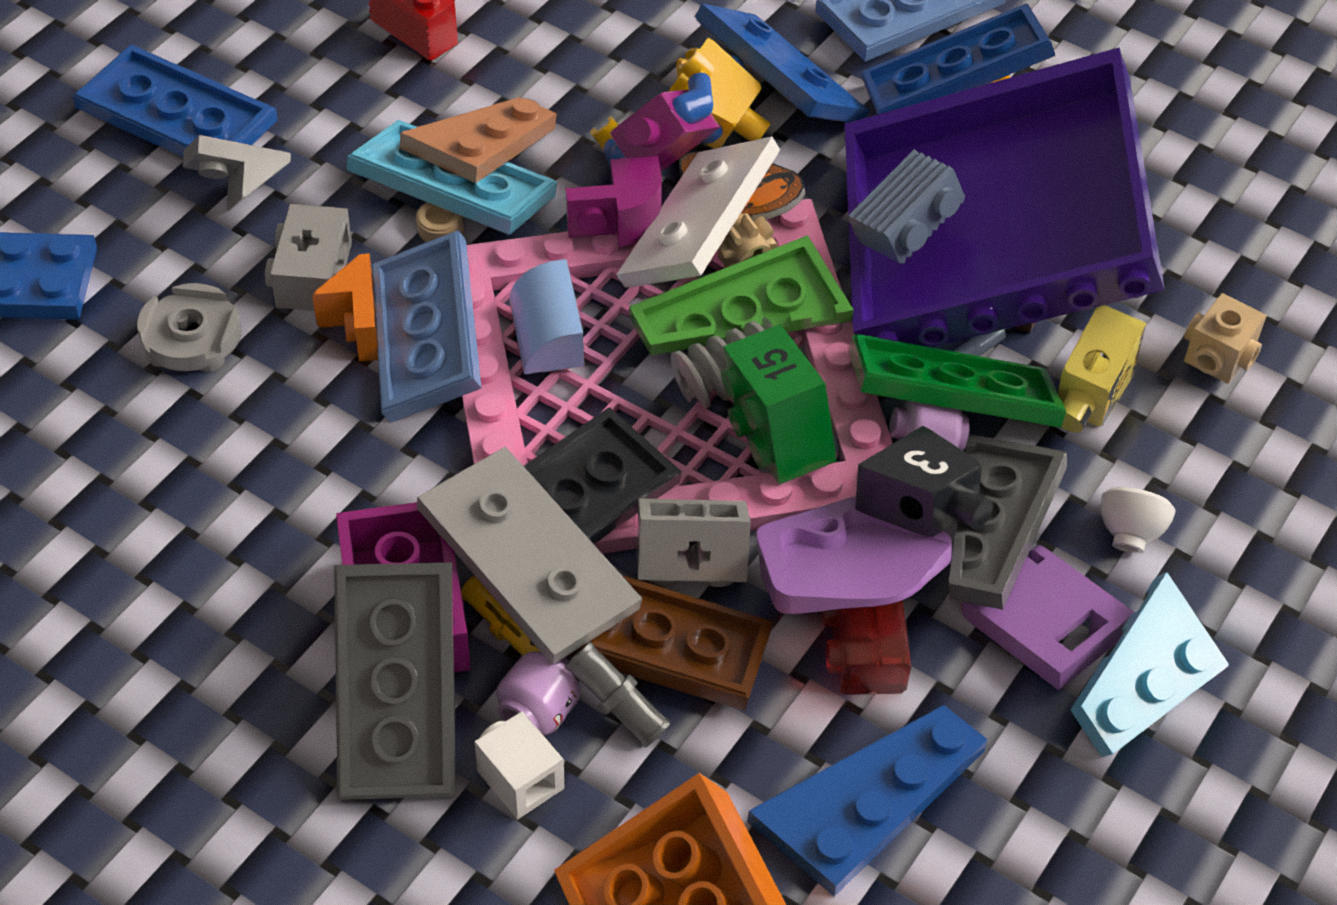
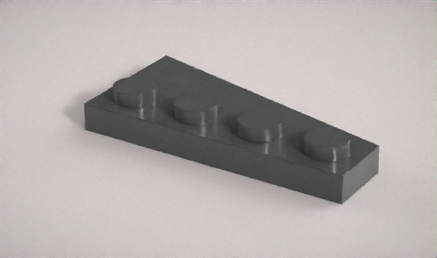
(1021, 487)

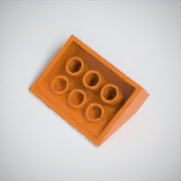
(674, 853)

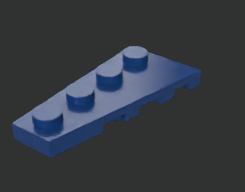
(862, 803)

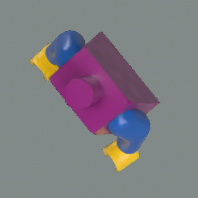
(667, 123)

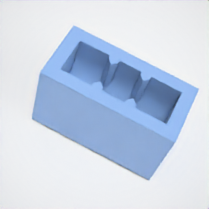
(547, 319)

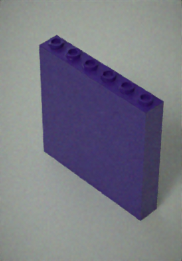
(1047, 215)

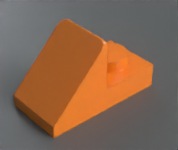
(349, 302)

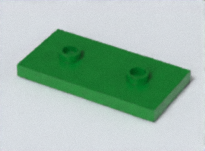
(955, 380)

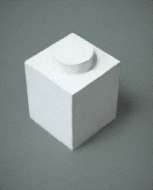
(519, 764)

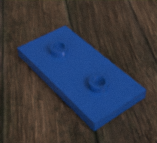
(960, 61)
(781, 64)
(171, 103)

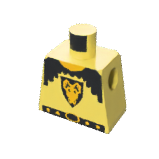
(1094, 383)

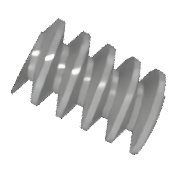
(702, 368)

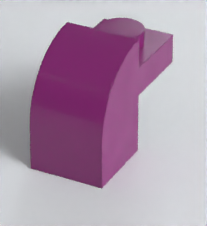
(619, 208)

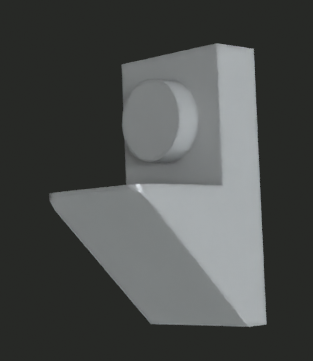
(244, 164)

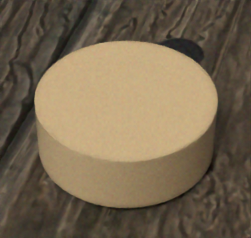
(437, 222)

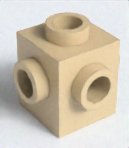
(1221, 347)

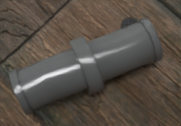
(618, 694)

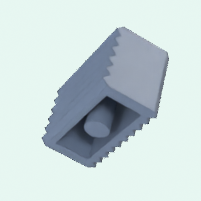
(907, 207)

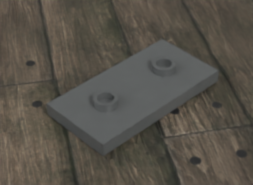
(394, 680)

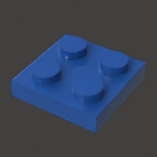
(44, 274)

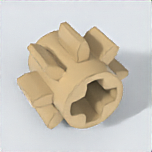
(746, 240)

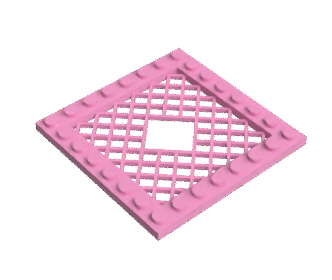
(496, 421)

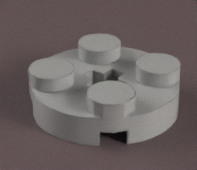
(189, 350)

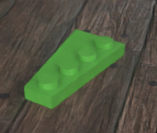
(782, 284)

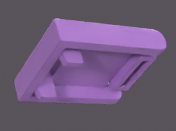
(1045, 608)

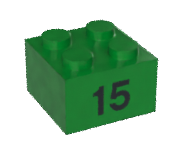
(778, 404)

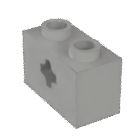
(309, 252)
(720, 537)

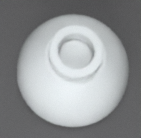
(1135, 517)

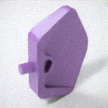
(845, 559)

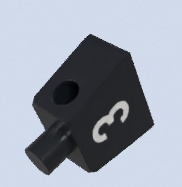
(922, 485)

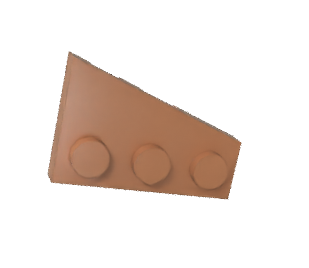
(480, 139)

